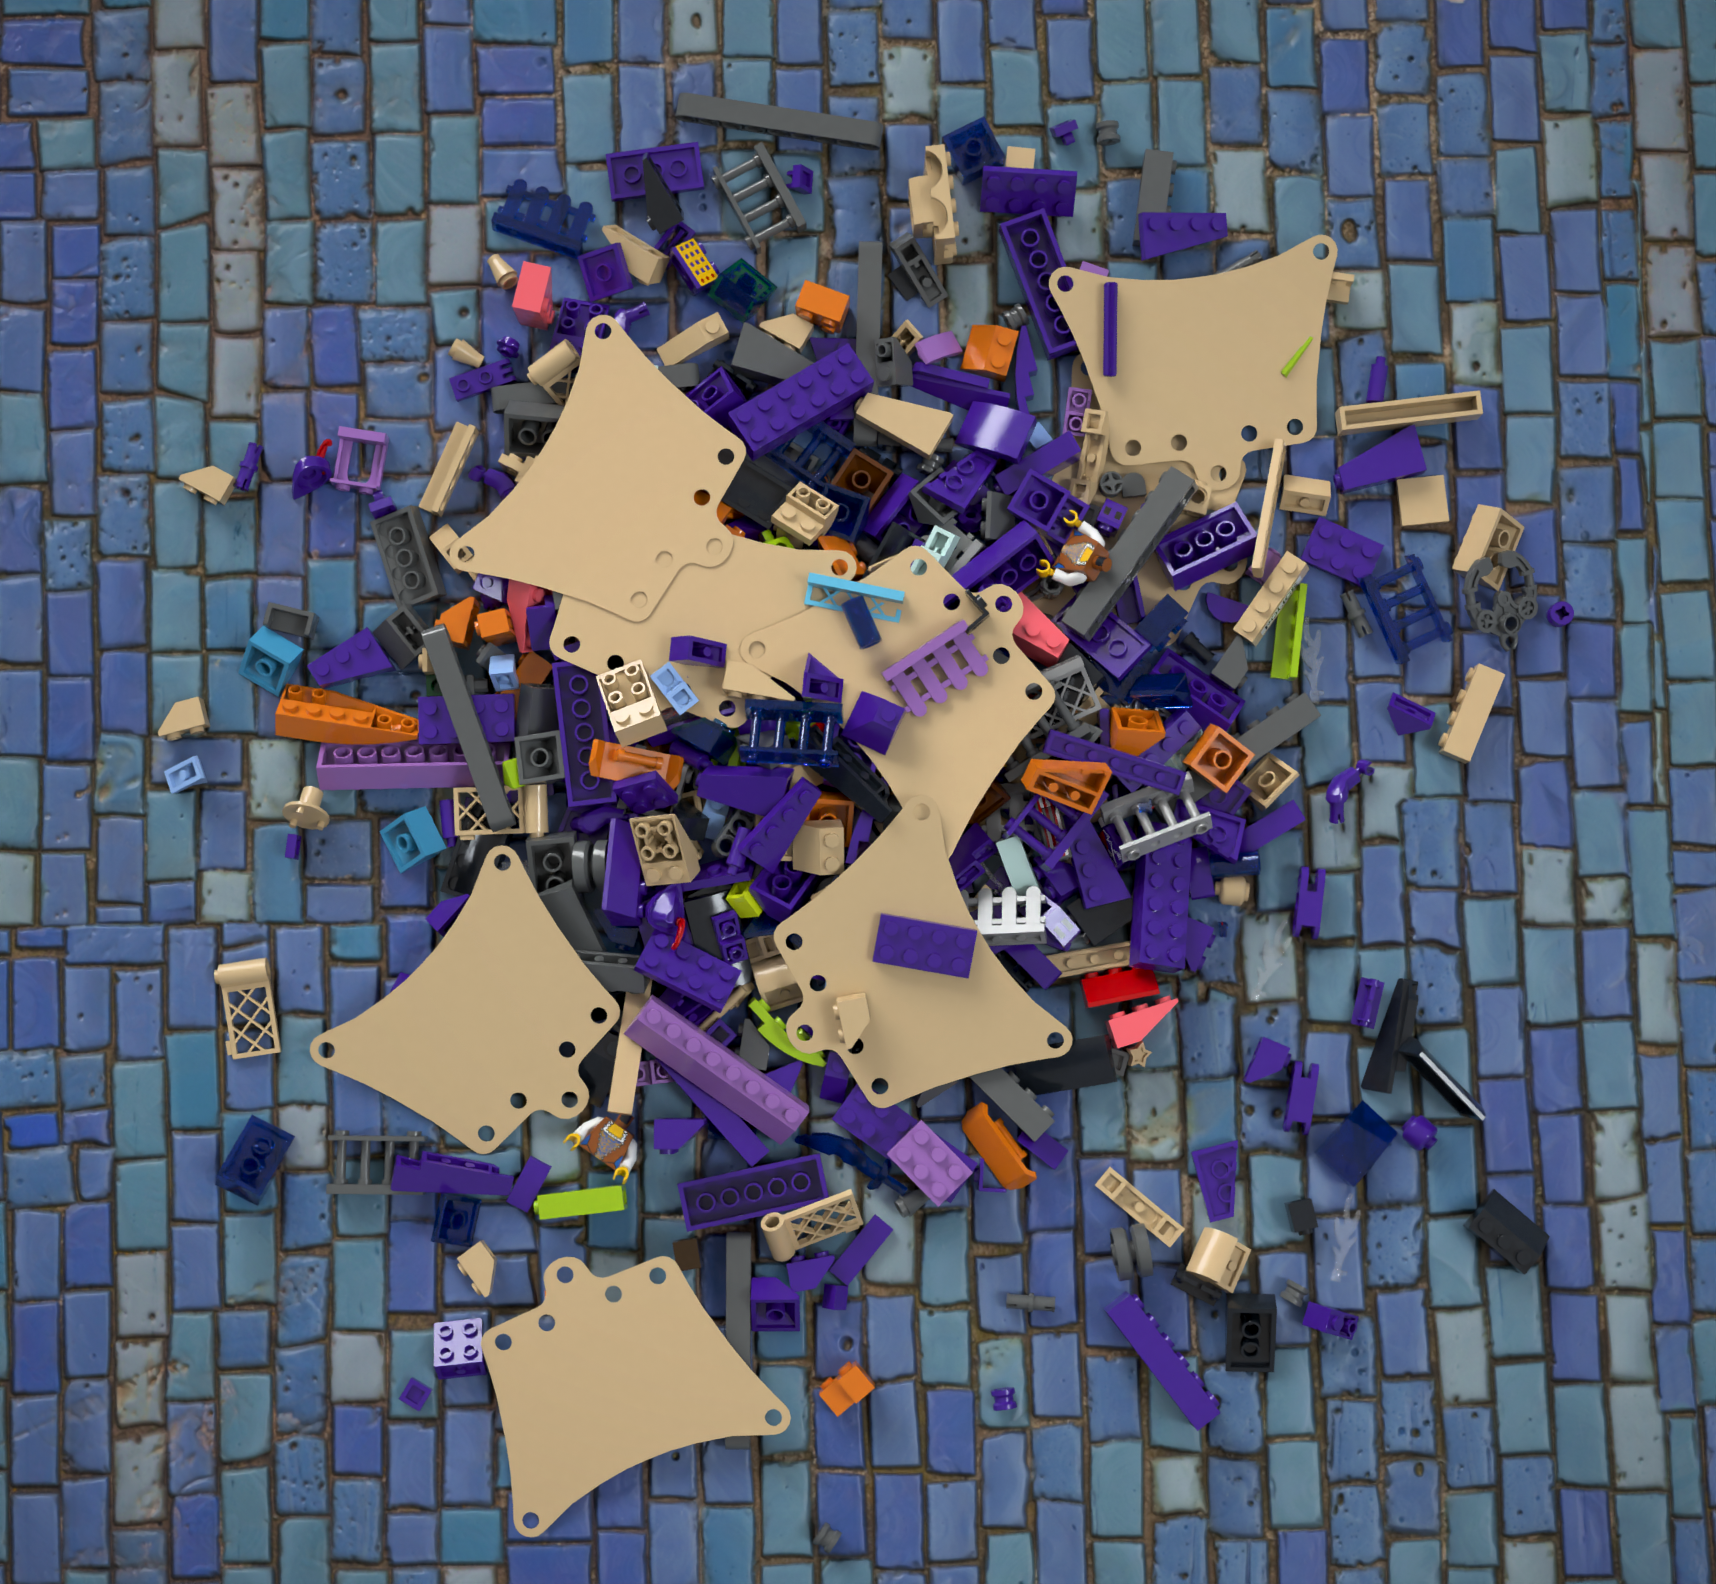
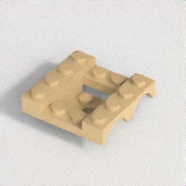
(932, 205)

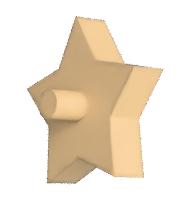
(1138, 1054)

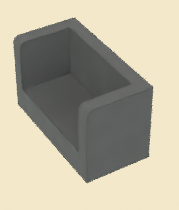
(291, 620)

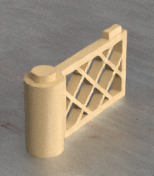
(553, 367)
(531, 814)
(240, 977)
(781, 1234)

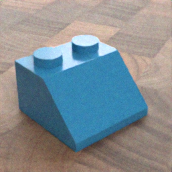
(270, 660)
(412, 839)

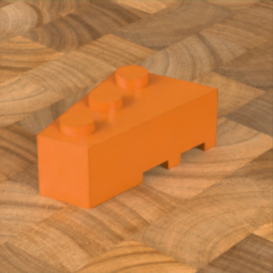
(1068, 782)

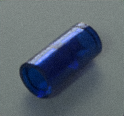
(861, 622)
(1246, 865)

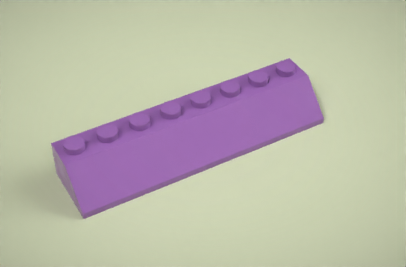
(399, 765)
(717, 1070)

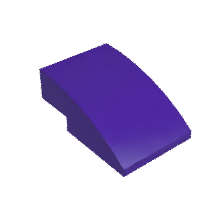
(996, 431)
(1045, 506)

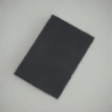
(903, 283)

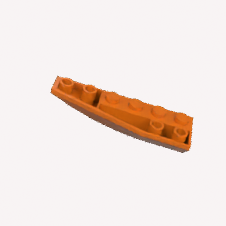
(339, 718)

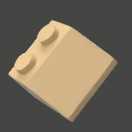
(819, 847)

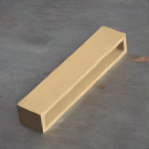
(1408, 412)

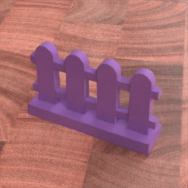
(948, 664)

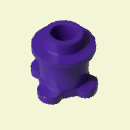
(971, 519)

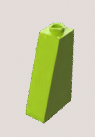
(581, 1202)

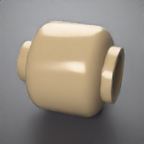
(1232, 890)

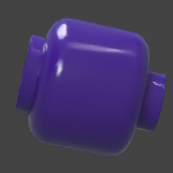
(1419, 1133)

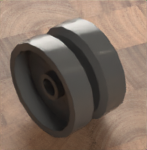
(589, 865)
(1127, 1252)

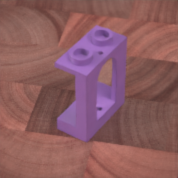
(347, 437)

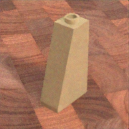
(905, 422)

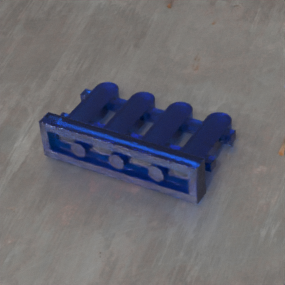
(540, 232)

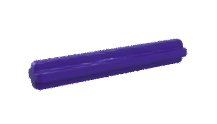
(1110, 329)

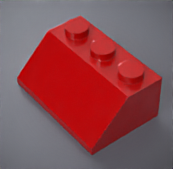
(1118, 986)

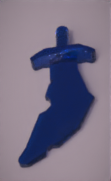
(854, 1156)

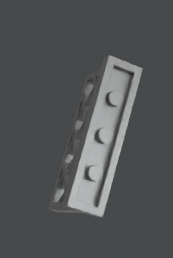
(1056, 673)

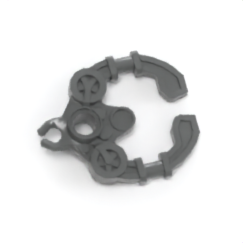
(1504, 608)

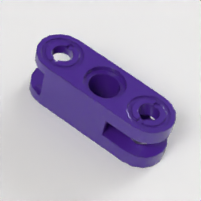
(1309, 902)
(1301, 1097)

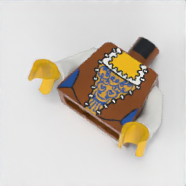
(1080, 557)
(608, 1142)

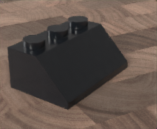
(1507, 1232)

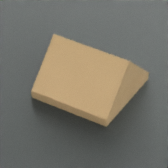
(1268, 780)

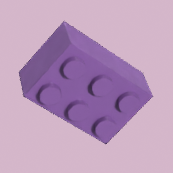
(929, 1163)

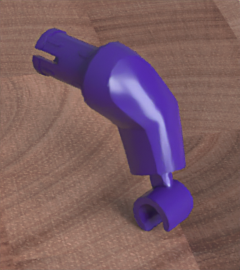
(626, 317)
(493, 478)
(1339, 788)
(597, 817)

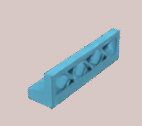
(842, 585)

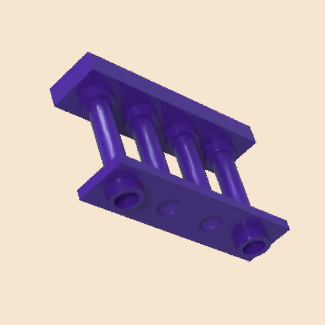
(1063, 837)

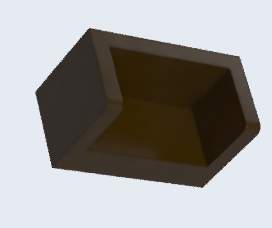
(688, 1253)

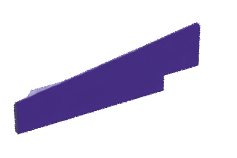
(955, 386)
(968, 854)
(448, 1175)

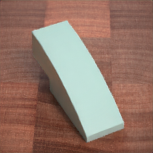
(940, 546)
(1017, 864)

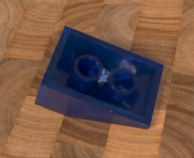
(1356, 1144)
(254, 1160)

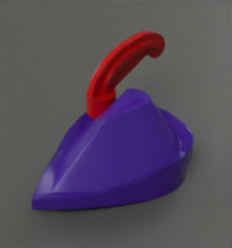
(311, 472)
(666, 911)

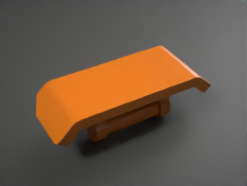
(618, 763)
(997, 1148)

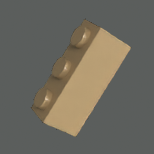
(1488, 534)

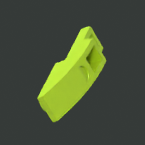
(774, 1032)

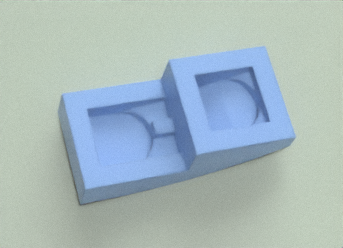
(674, 688)

